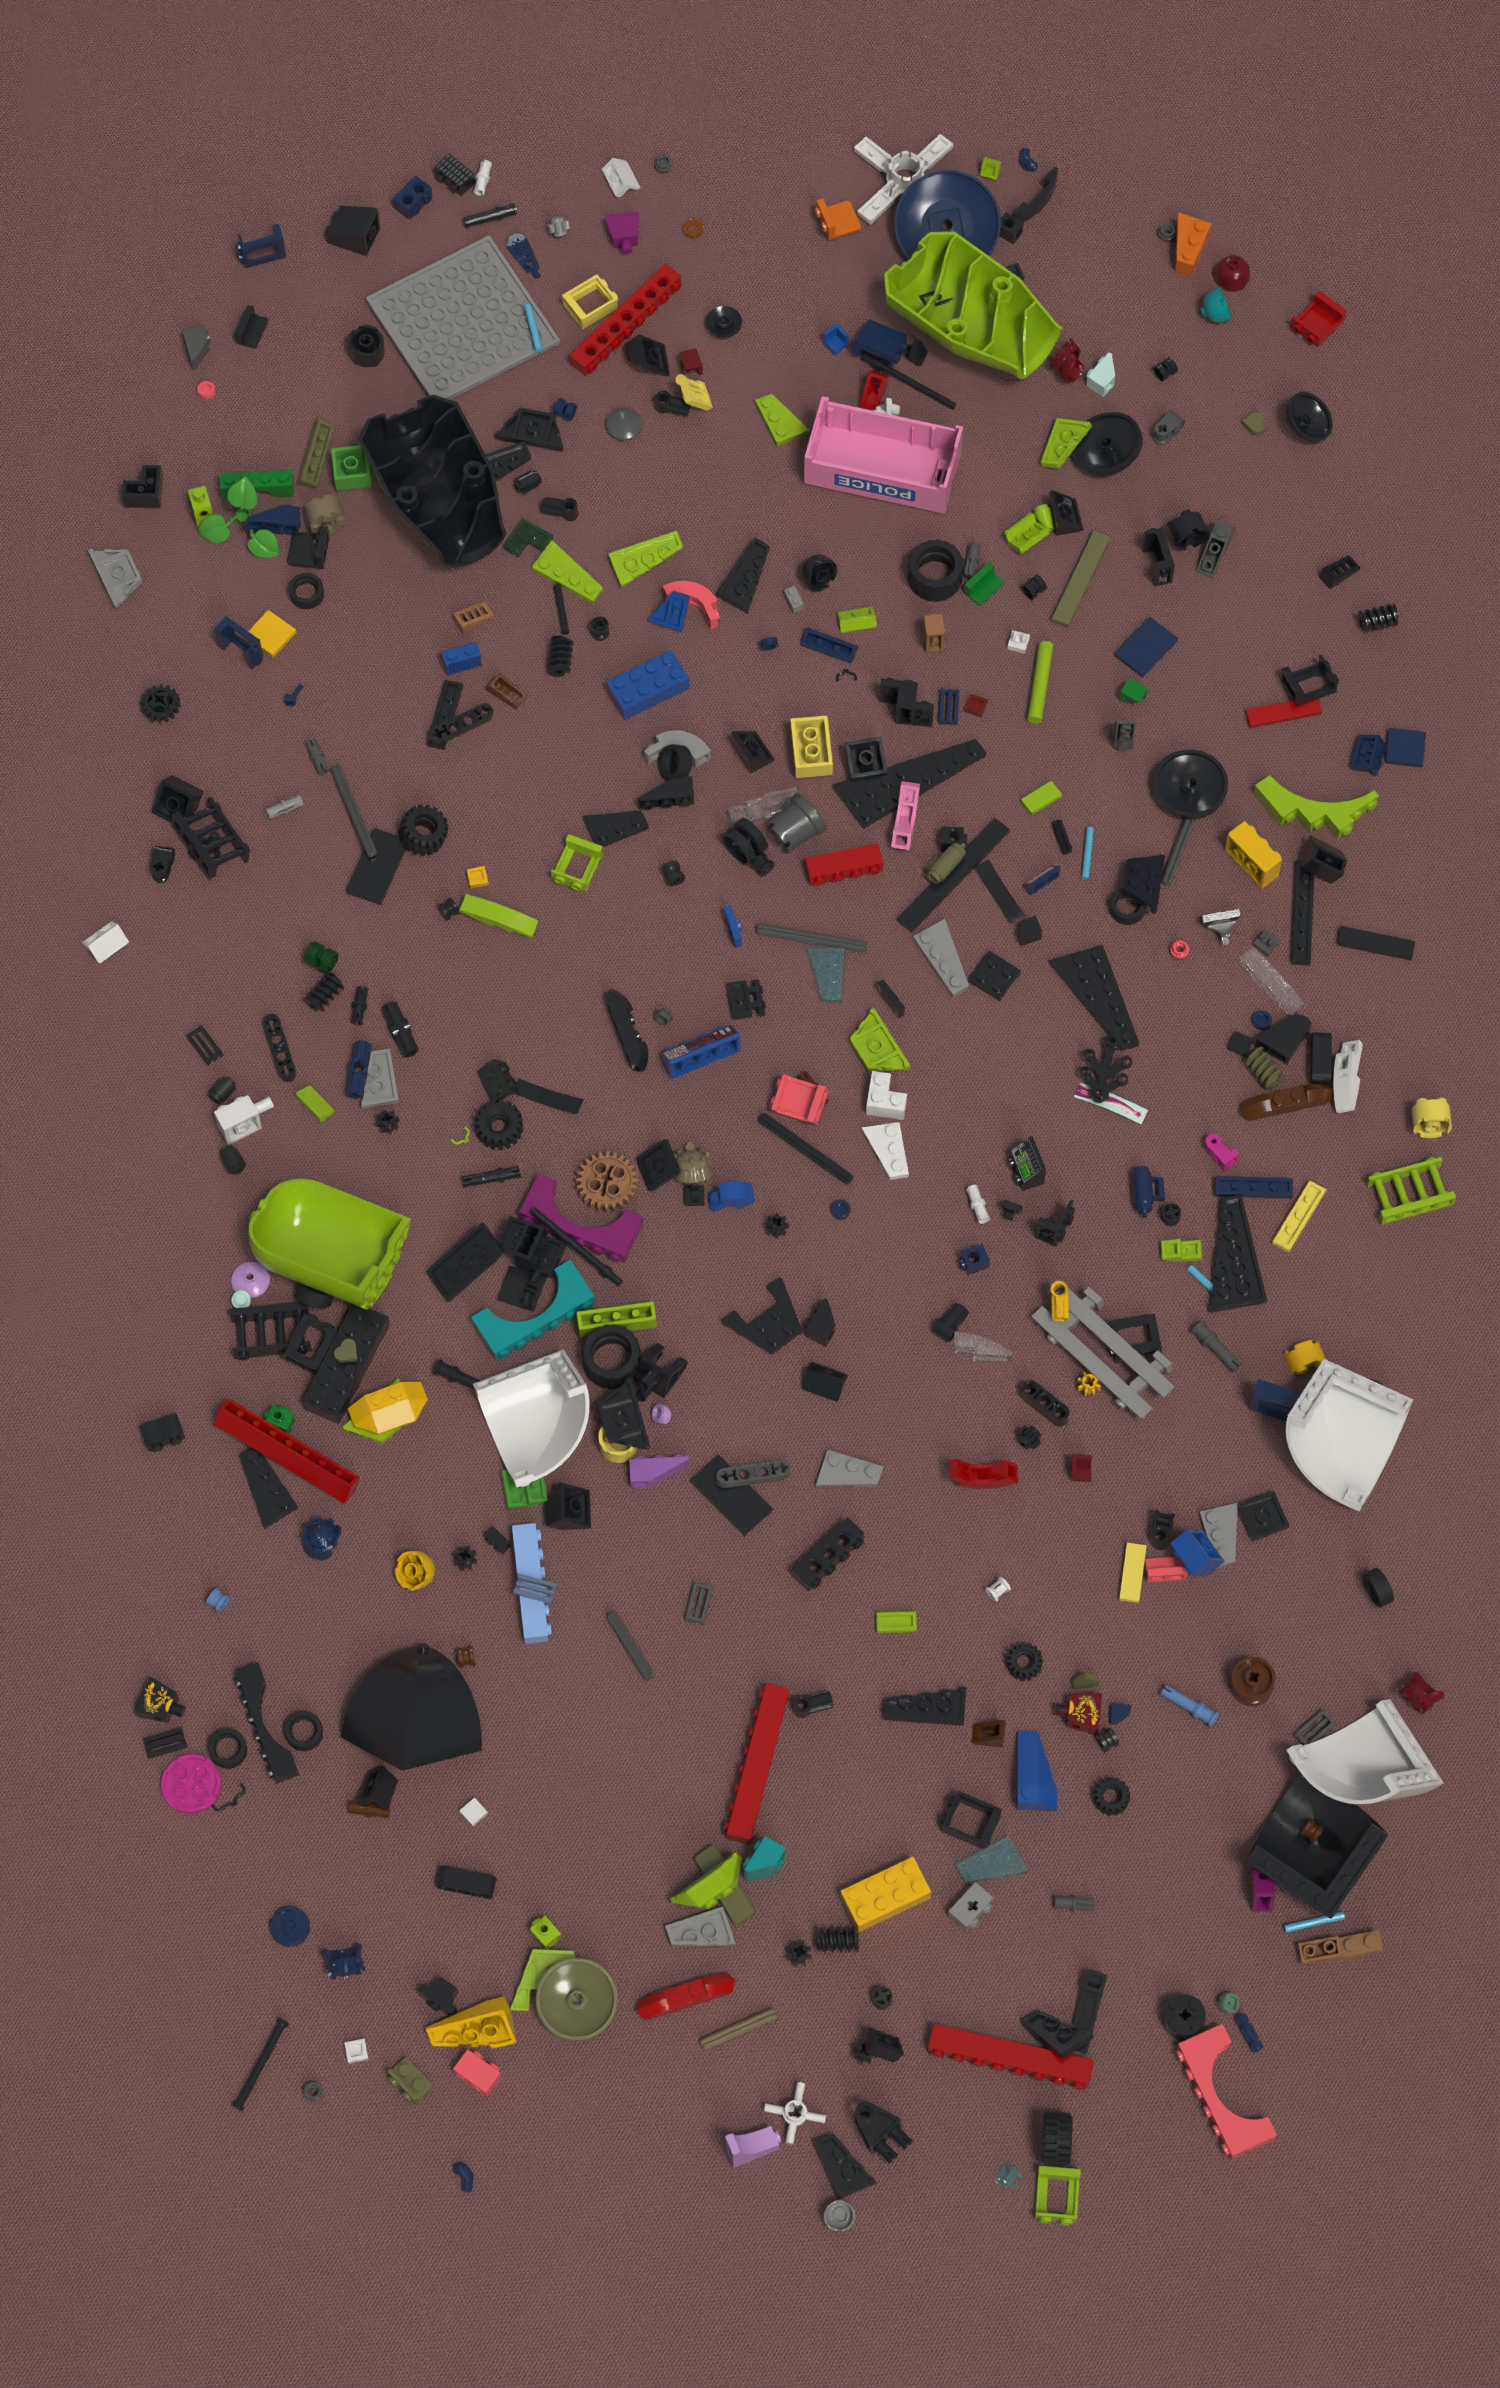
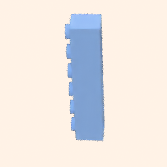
(528, 1564)

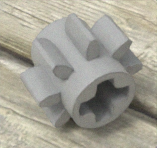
(558, 226)

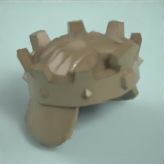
(692, 1165)

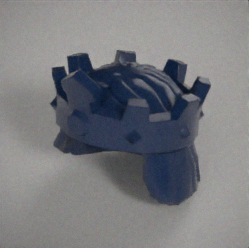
(320, 1538)
(344, 1962)

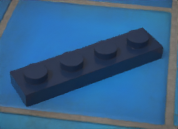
(1254, 1187)

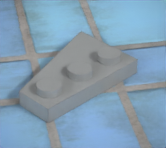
(380, 1081)
(848, 1471)
(702, 1930)

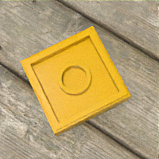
(272, 632)

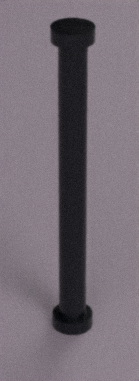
(239, 2104)

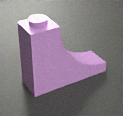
(751, 2146)

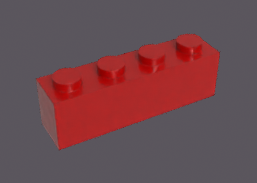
(844, 864)

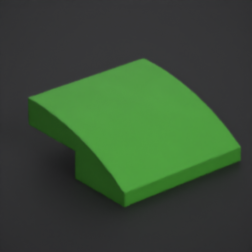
(525, 1496)

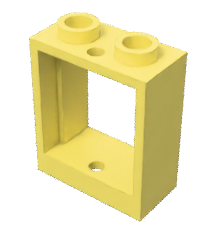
(569, 301)

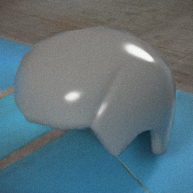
(839, 2215)

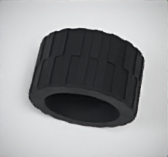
(935, 552)
(611, 1335)

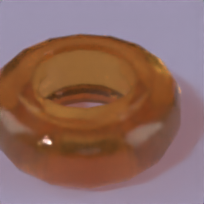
(693, 234)

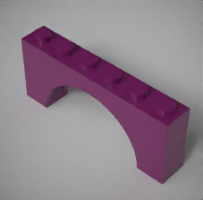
(611, 1240)

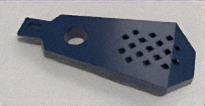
(524, 255)

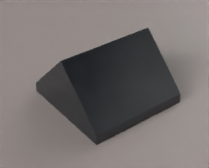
(1064, 513)
(751, 750)
(865, 757)

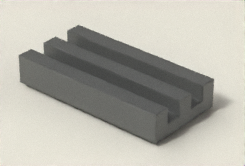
(695, 1619)
(1303, 1740)

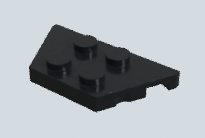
(534, 428)
(1143, 880)
(623, 1418)

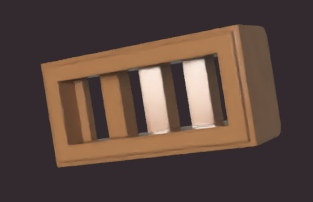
(465, 613)

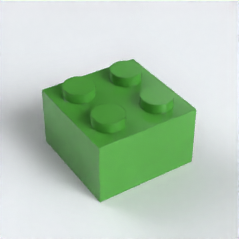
(350, 468)

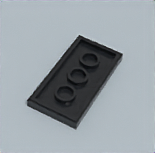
(376, 873)
(465, 1262)
(738, 1504)

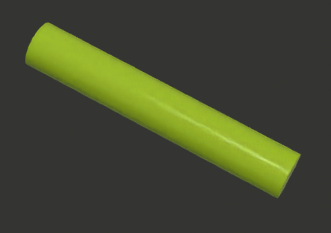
(1040, 682)

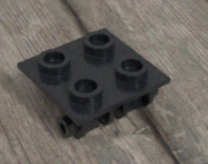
(522, 1288)

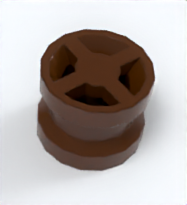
(466, 1657)
(1311, 1830)

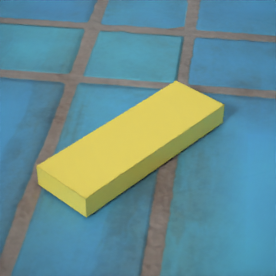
(1132, 1572)

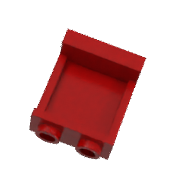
(1319, 319)

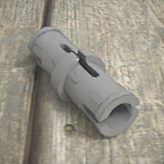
(284, 807)

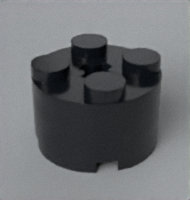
(366, 346)
(1188, 530)
(1194, 2012)

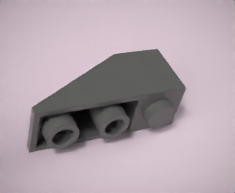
(1216, 548)
(1124, 734)

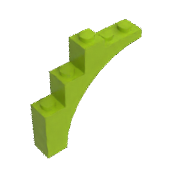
(1312, 814)

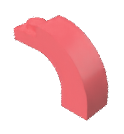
(699, 597)

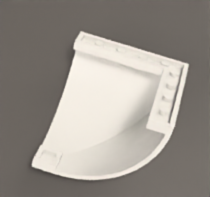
(535, 1415)
(1345, 1432)
(1368, 1760)

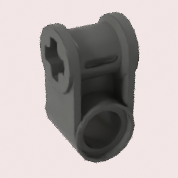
(1167, 428)

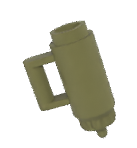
(945, 862)

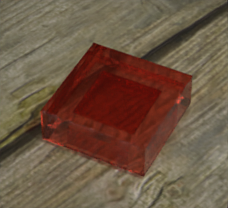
(976, 705)

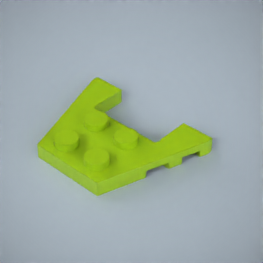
(538, 1964)

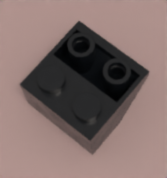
(1323, 860)

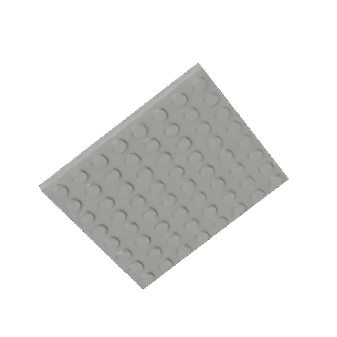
(461, 320)

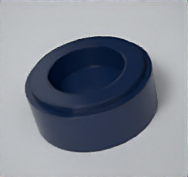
(769, 643)
(1262, 1020)
(840, 1209)

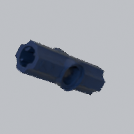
(359, 1060)

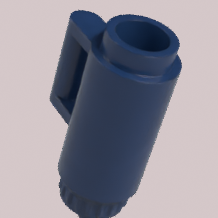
(1143, 1190)

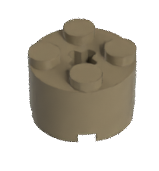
(325, 513)

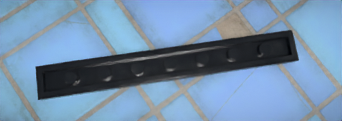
(938, 892)

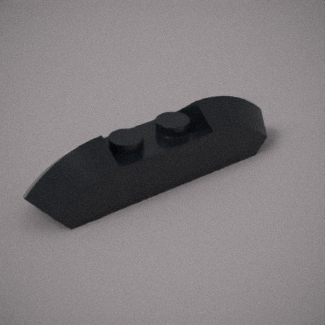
(634, 1048)

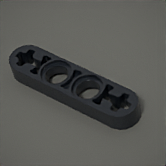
(459, 720)
(280, 1047)

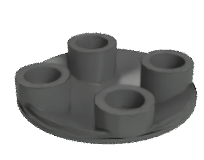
(624, 424)

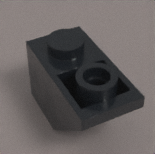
(822, 1324)

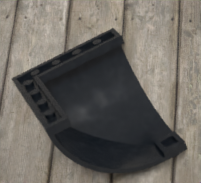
(414, 1711)
(1335, 1861)

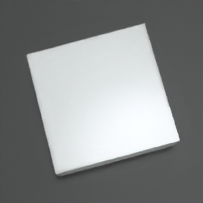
(473, 1812)
(356, 2051)

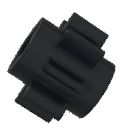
(387, 1116)
(777, 1220)
(1029, 1437)
(461, 1555)
(802, 1959)
(862, 2056)

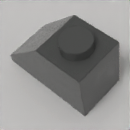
(197, 344)

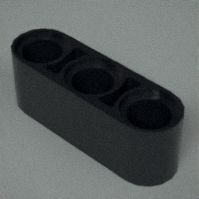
(1321, 1058)
(1049, 1411)
(466, 1882)

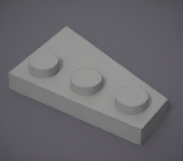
(1221, 1529)

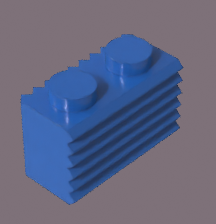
(461, 658)

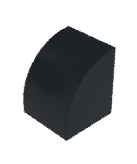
(1030, 931)

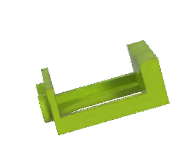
(584, 847)
(1057, 2173)

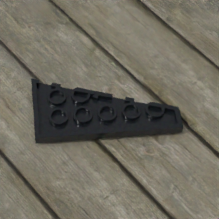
(1096, 988)
(1237, 1270)

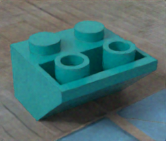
(765, 1860)

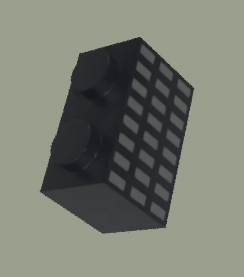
(454, 175)

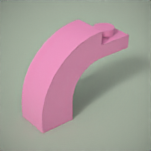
(906, 815)

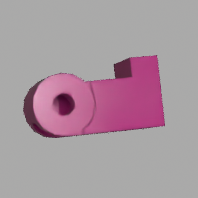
(1219, 1152)

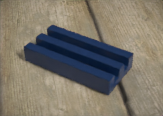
(950, 693)

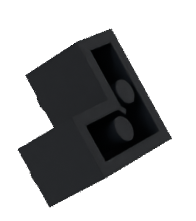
(146, 492)

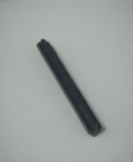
(806, 1148)

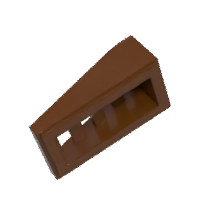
(510, 687)

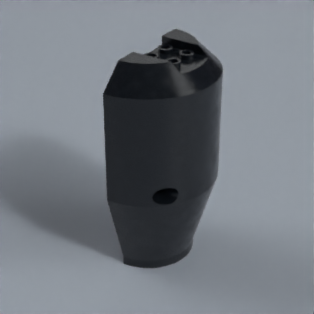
(437, 479)

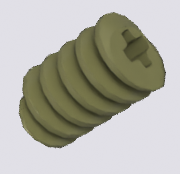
(1264, 1069)

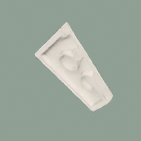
(889, 1148)

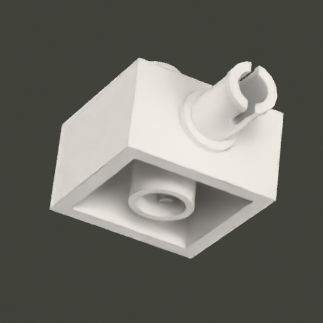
(240, 1118)

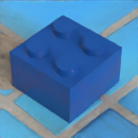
(1197, 1552)

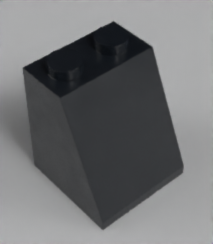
(354, 228)

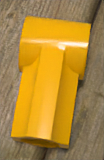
(1060, 1303)

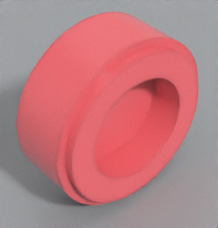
(206, 390)

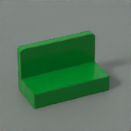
(983, 584)

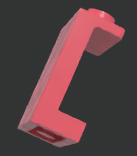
(799, 1099)

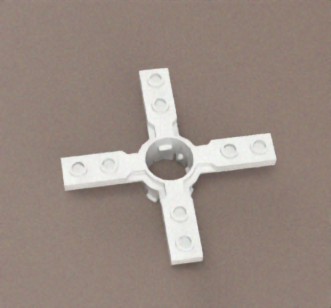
(890, 165)

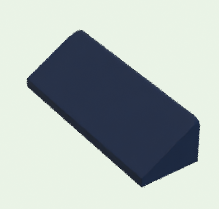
(829, 645)

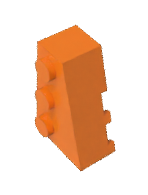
(1190, 243)

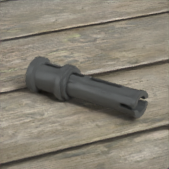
(1210, 1339)

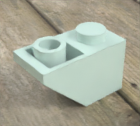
(1102, 377)

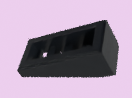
(1328, 576)

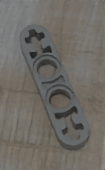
(754, 1477)

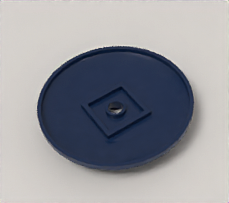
(952, 198)

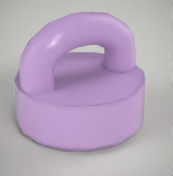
(661, 1413)

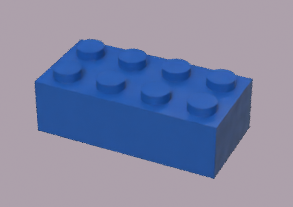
(648, 684)

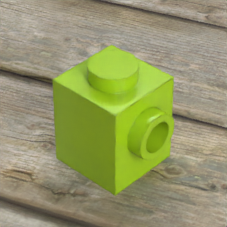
(545, 1932)

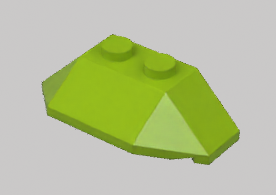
(712, 1885)

